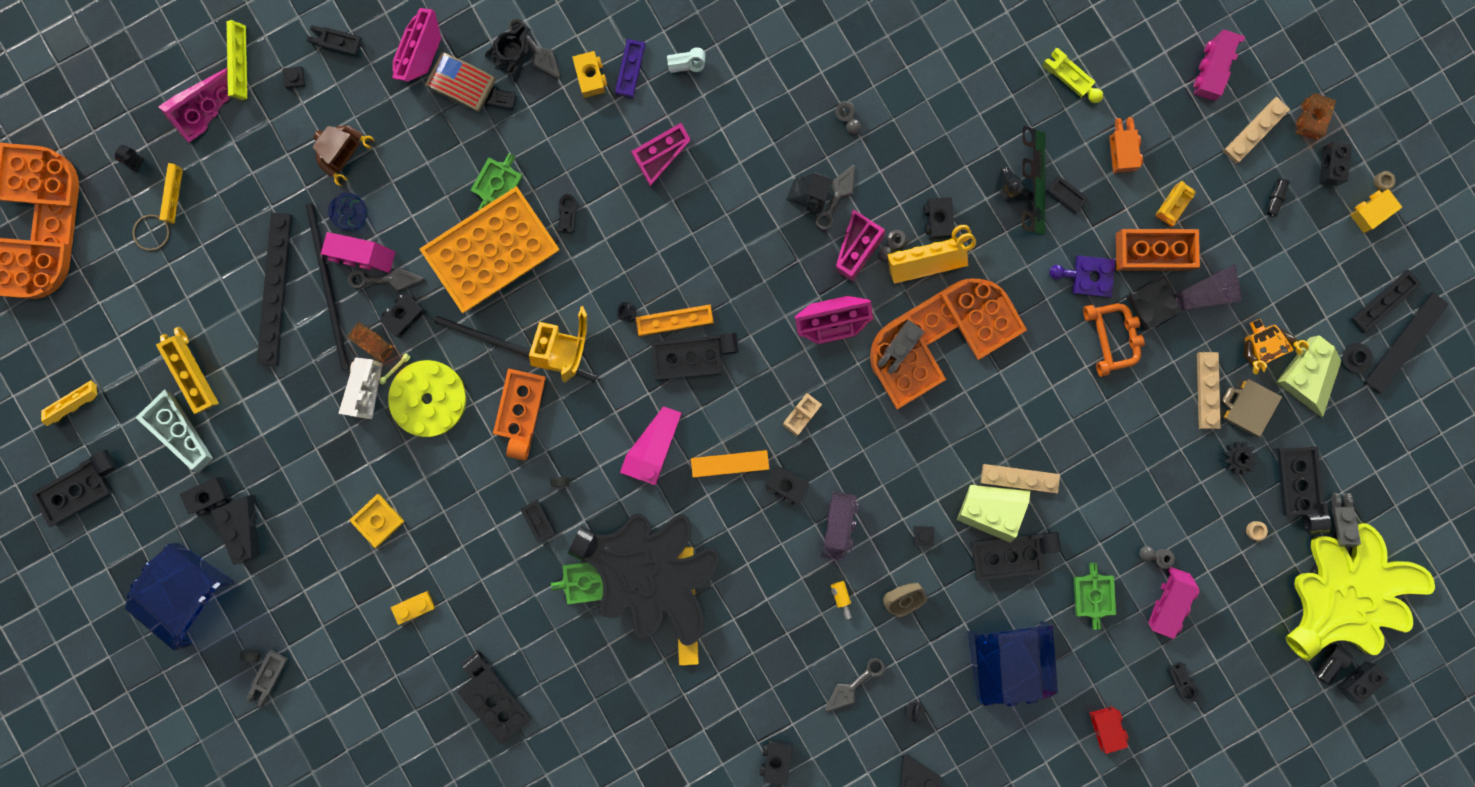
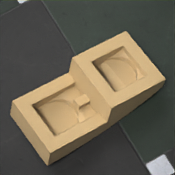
(801, 414)

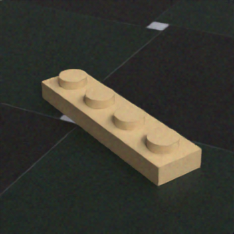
(1256, 130)
(1208, 390)
(1020, 478)

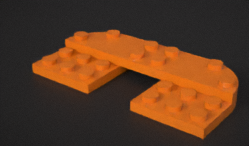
(51, 183)
(973, 306)

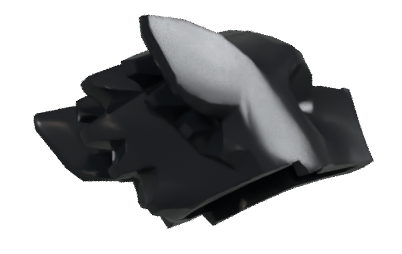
(510, 50)

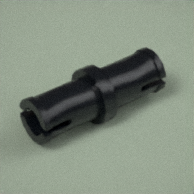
(1277, 197)

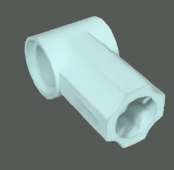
(685, 61)

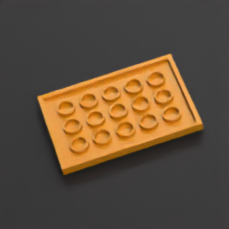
(489, 249)

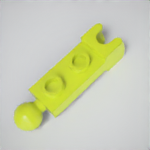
(1072, 76)

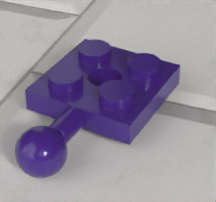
(1082, 283)

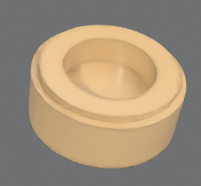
(1256, 530)

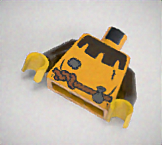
(1269, 344)

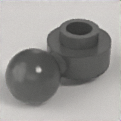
(853, 126)
(893, 245)
(1147, 554)

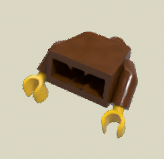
(336, 147)

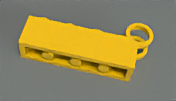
(931, 258)
(186, 371)

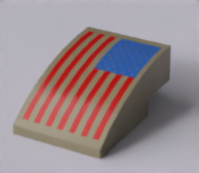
(460, 82)

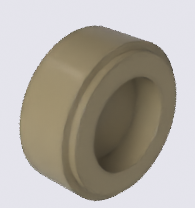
(1384, 181)

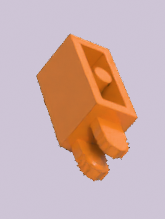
(1125, 147)

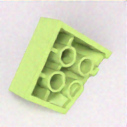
(1312, 374)
(995, 510)

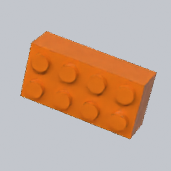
(1157, 250)

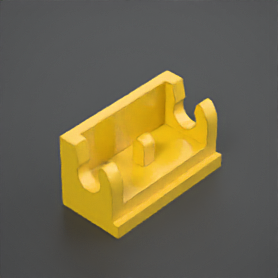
(1175, 203)

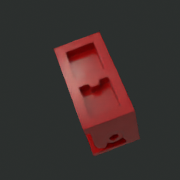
(1109, 730)

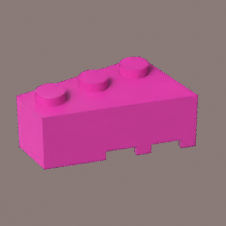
(1216, 65)
(660, 152)
(859, 244)
(357, 252)
(1174, 603)

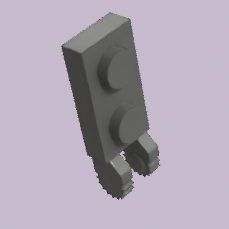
(901, 345)
(1345, 521)
(267, 676)

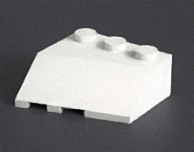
(361, 388)

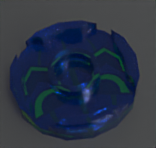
(347, 211)

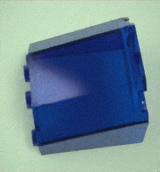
(173, 593)
(1014, 665)

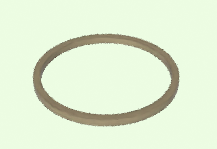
(134, 228)

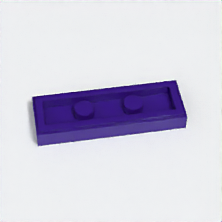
(630, 68)

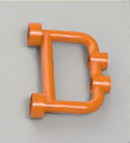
(1131, 323)

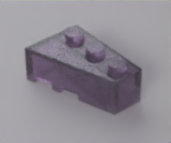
(1213, 291)
(839, 526)

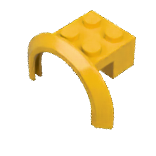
(557, 350)

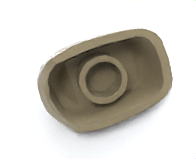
(905, 599)

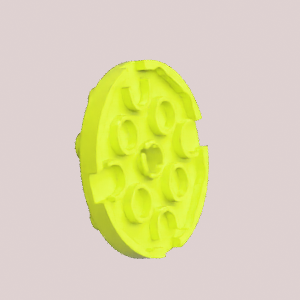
(407, 402)

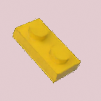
(412, 607)

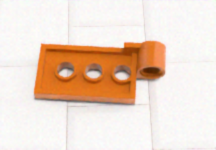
(519, 443)

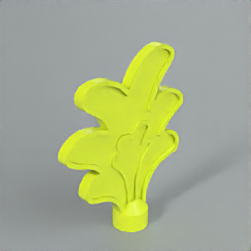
(1354, 595)

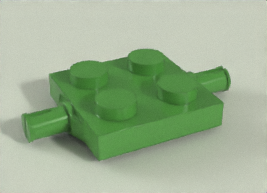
(496, 180)
(580, 583)
(1094, 596)

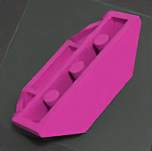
(417, 46)
(834, 319)

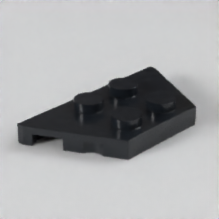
(916, 774)

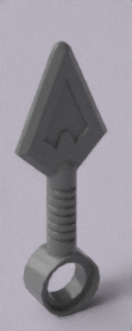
(542, 58)
(842, 187)
(398, 279)
(845, 693)

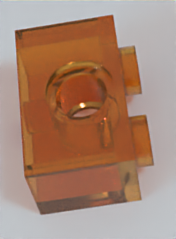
(1323, 109)
(370, 342)

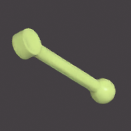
(405, 358)

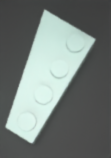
(172, 427)

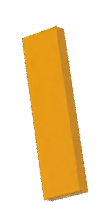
(674, 320)
(730, 463)

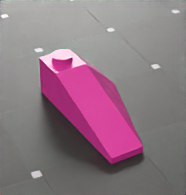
(197, 105)
(649, 452)

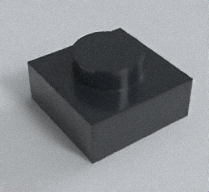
(294, 77)
(923, 536)

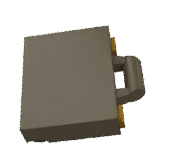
(1251, 407)

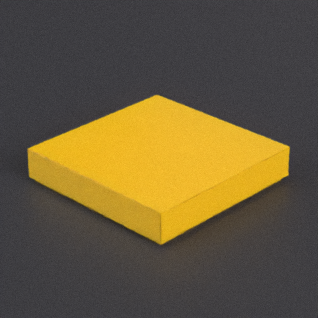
(377, 521)

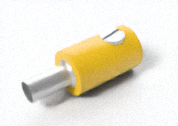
(841, 597)

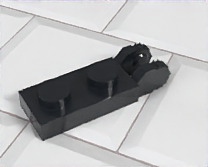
(336, 40)

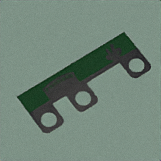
(1038, 177)

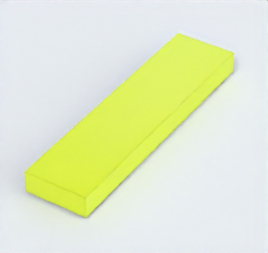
(236, 60)

